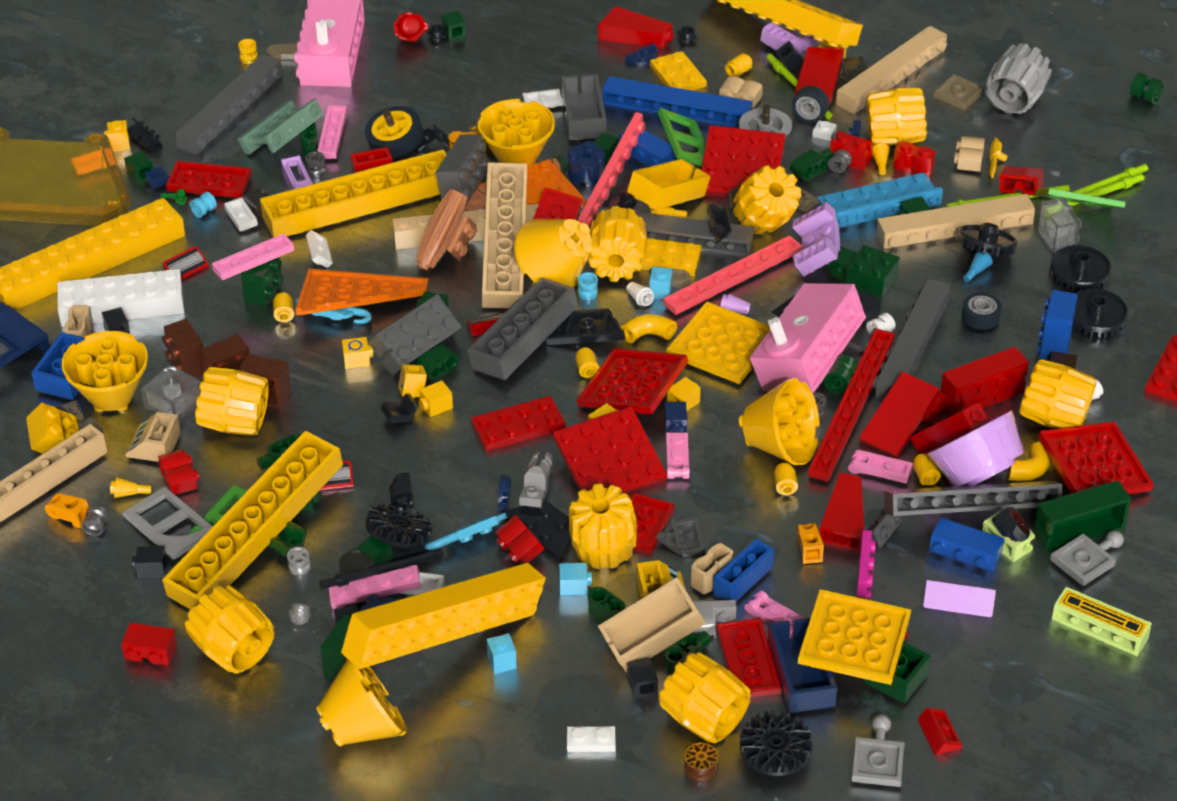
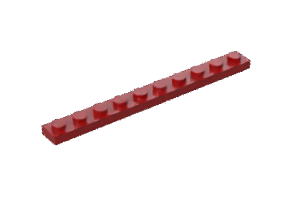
(851, 406)

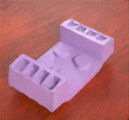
(777, 36)
(819, 238)

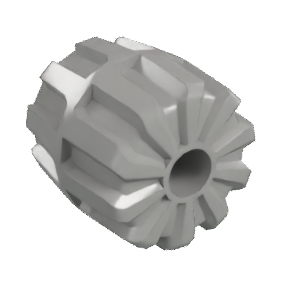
(1018, 78)

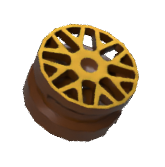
(701, 762)

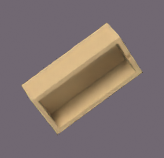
(652, 624)

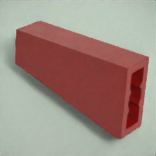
(634, 28)
(949, 429)
(844, 515)

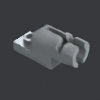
(536, 481)
(715, 612)

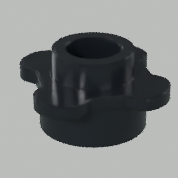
(436, 32)
(687, 34)
(631, 201)

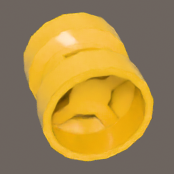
(248, 51)

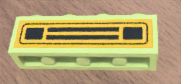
(1101, 621)

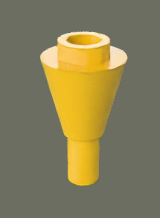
(880, 154)
(669, 211)
(123, 488)

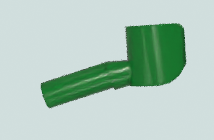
(179, 196)

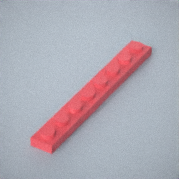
(613, 168)
(731, 275)

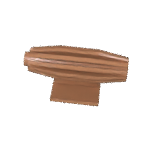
(446, 231)

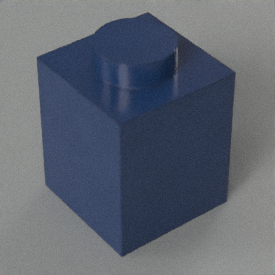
(675, 417)

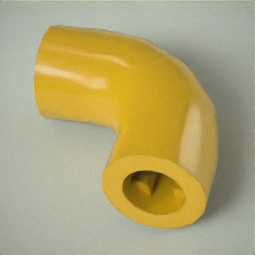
(649, 324)
(1031, 468)

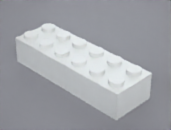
(137, 294)

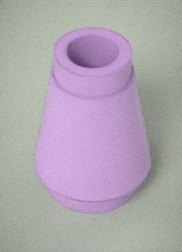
(735, 304)

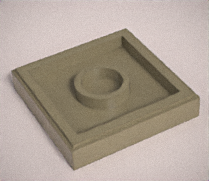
(959, 92)

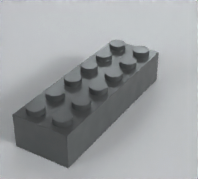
(522, 328)

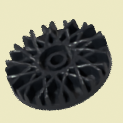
(987, 238)
(1080, 267)
(1099, 312)
(398, 528)
(775, 744)

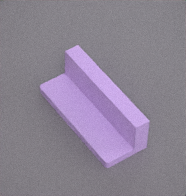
(959, 598)

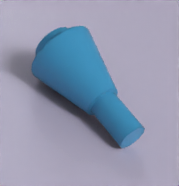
(979, 263)

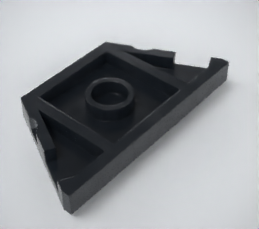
(586, 327)
(547, 525)

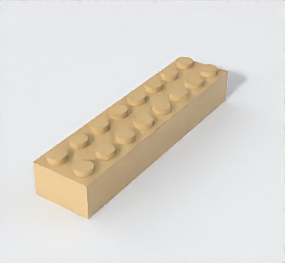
(504, 217)

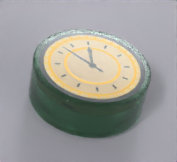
(560, 163)

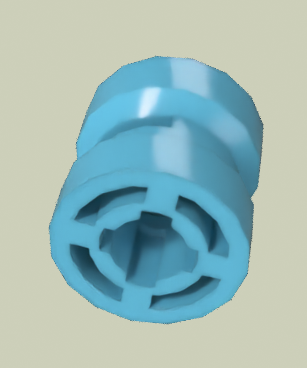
(201, 205)
(587, 286)

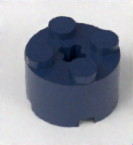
(586, 163)

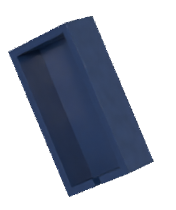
(802, 685)

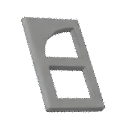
(174, 545)

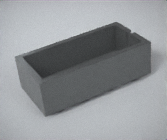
(583, 110)
(463, 166)
(415, 334)

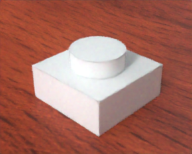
(824, 130)

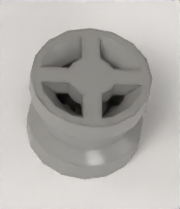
(299, 560)

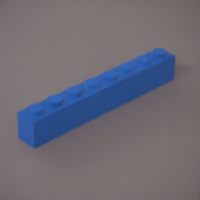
(688, 103)

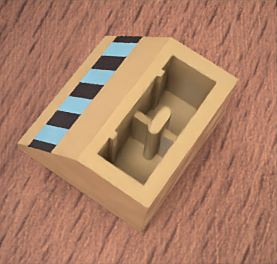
(155, 437)

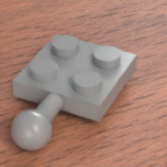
(1086, 559)
(877, 759)

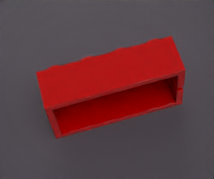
(985, 380)

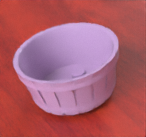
(979, 452)

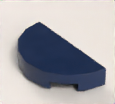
(643, 55)
(503, 494)

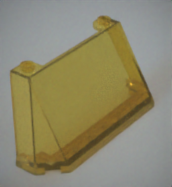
(60, 181)

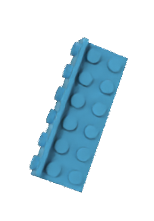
(880, 198)

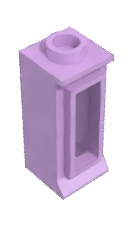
(288, 175)

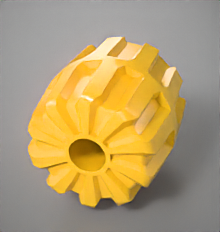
(896, 116)
(767, 199)
(617, 243)
(1057, 395)
(232, 401)
(603, 526)
(230, 629)
(705, 697)

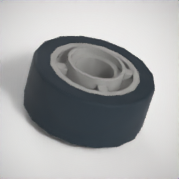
(818, 100)
(981, 311)

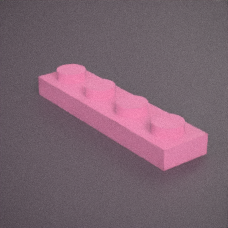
(332, 131)
(252, 256)
(381, 585)

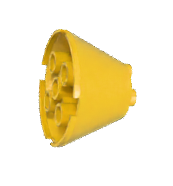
(516, 130)
(553, 249)
(106, 368)
(783, 422)
(358, 708)

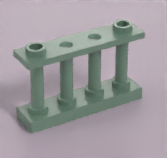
(280, 126)

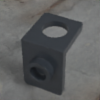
(432, 133)

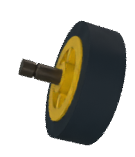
(395, 128)

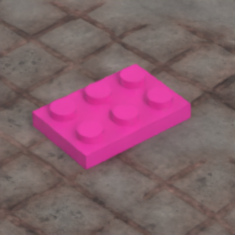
(866, 564)

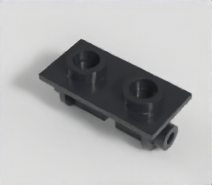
(141, 134)
(720, 222)

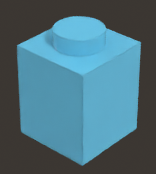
(661, 282)
(574, 579)
(501, 653)

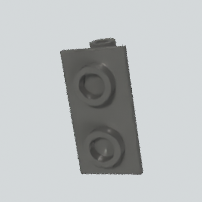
(884, 527)

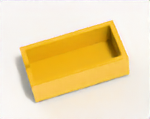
(668, 184)

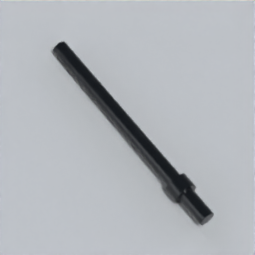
(343, 579)

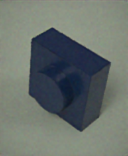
(855, 131)
(156, 177)

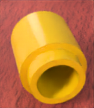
(738, 65)
(283, 307)
(586, 362)
(926, 470)
(785, 479)

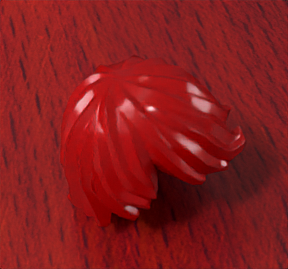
(410, 27)

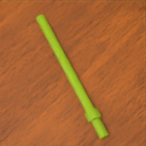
(779, 67)
(1131, 171)
(1123, 183)

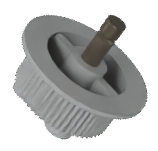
(766, 120)

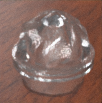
(299, 613)

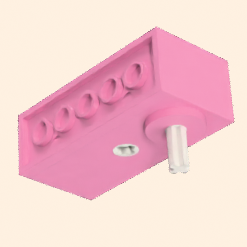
(329, 42)
(808, 335)

